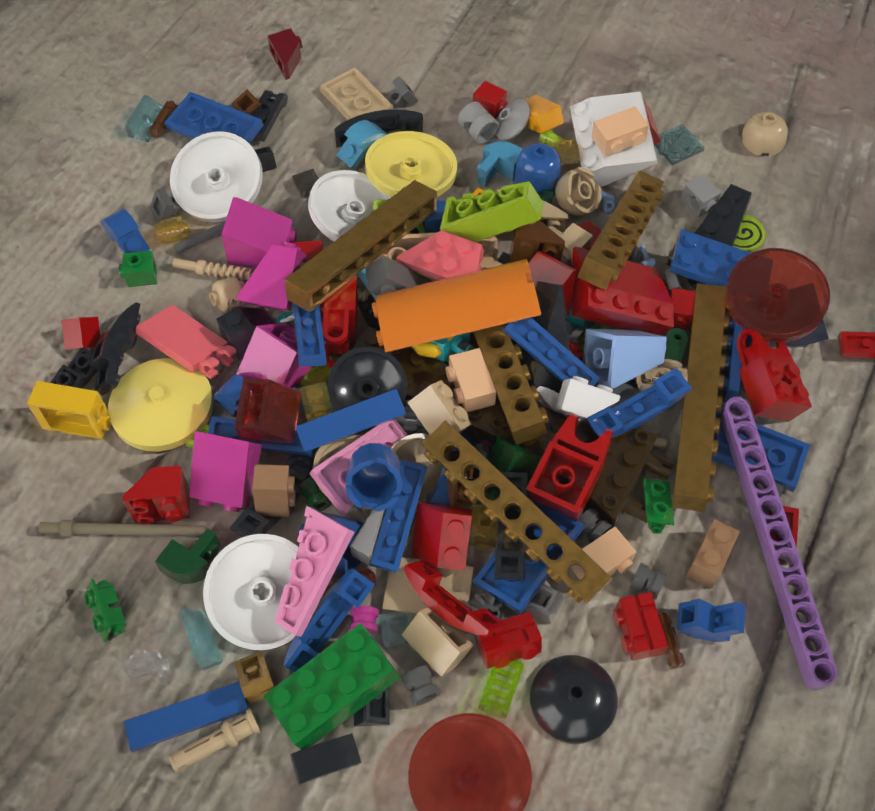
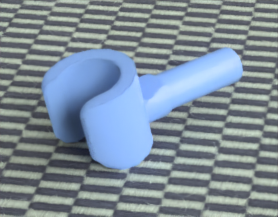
(647, 261)

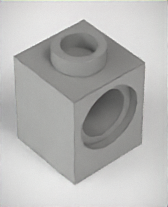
(700, 195)

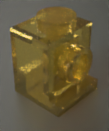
(568, 151)
(315, 401)

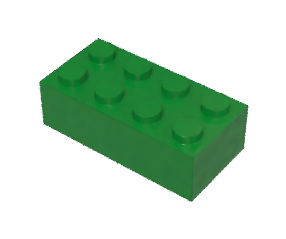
(331, 687)

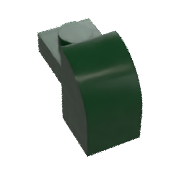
(188, 565)

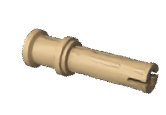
(227, 735)

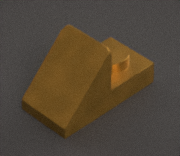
(254, 677)

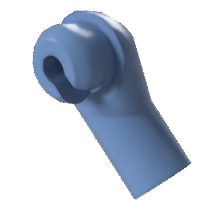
(608, 203)

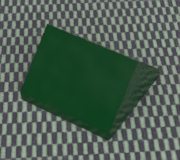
(510, 457)

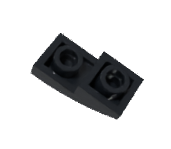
(78, 371)
(325, 758)

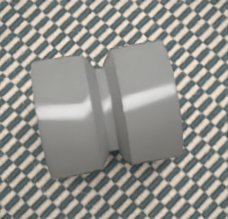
(478, 122)

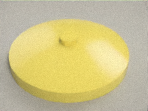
(410, 156)
(160, 405)

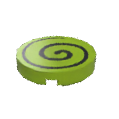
(750, 235)

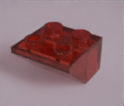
(267, 411)

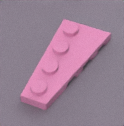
(332, 472)
(316, 560)

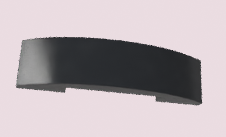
(386, 120)
(253, 523)
(511, 555)

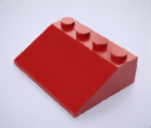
(631, 303)

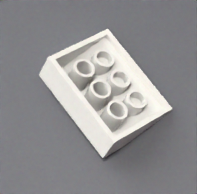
(617, 165)

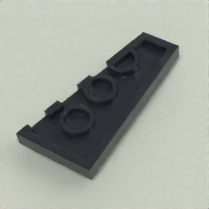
(726, 216)

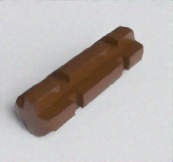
(158, 129)
(675, 658)

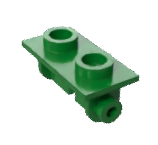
(658, 504)
(104, 619)

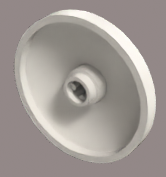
(213, 172)
(341, 201)
(246, 590)

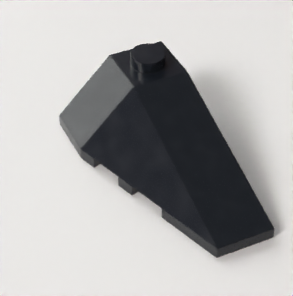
(552, 319)

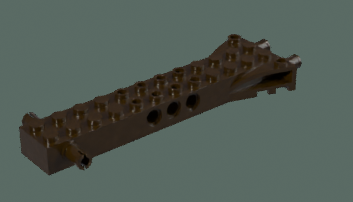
(624, 462)

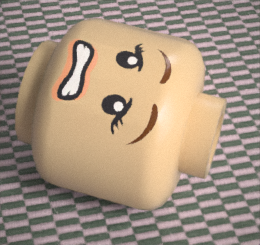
(225, 294)

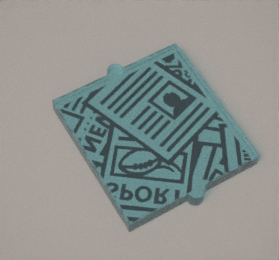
(678, 144)

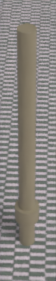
(70, 528)

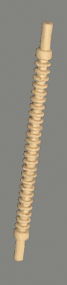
(202, 267)

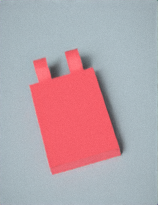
(186, 341)

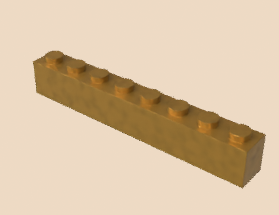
(360, 246)

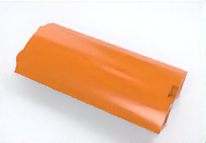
(456, 305)

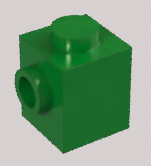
(138, 268)

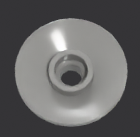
(513, 119)

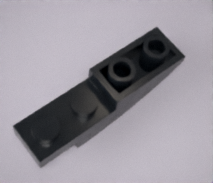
(111, 347)

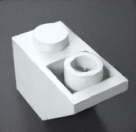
(582, 398)

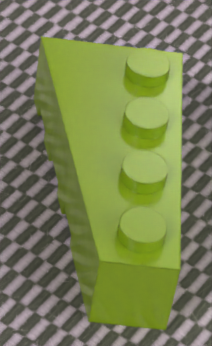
(492, 212)

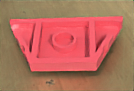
(443, 256)

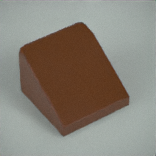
(246, 103)

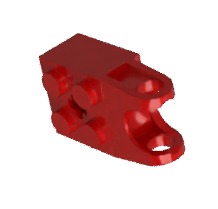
(340, 320)
(771, 379)
(572, 460)

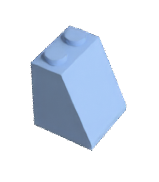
(622, 354)

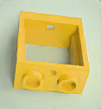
(69, 410)

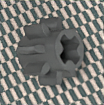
(409, 420)
(488, 602)

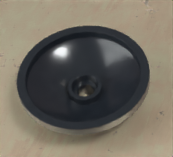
(361, 368)
(568, 717)

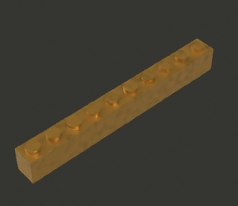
(701, 403)

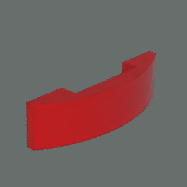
(426, 584)

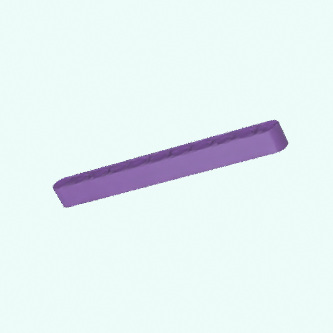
(774, 550)

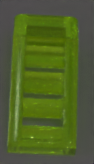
(496, 708)

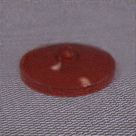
(777, 294)
(469, 766)

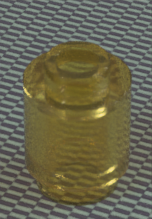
(172, 230)

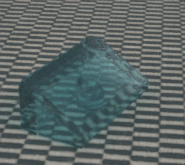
(142, 119)
(201, 638)

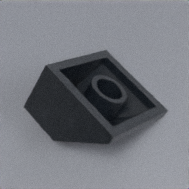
(239, 325)

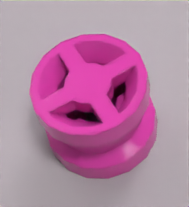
(367, 616)

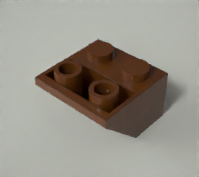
(534, 238)

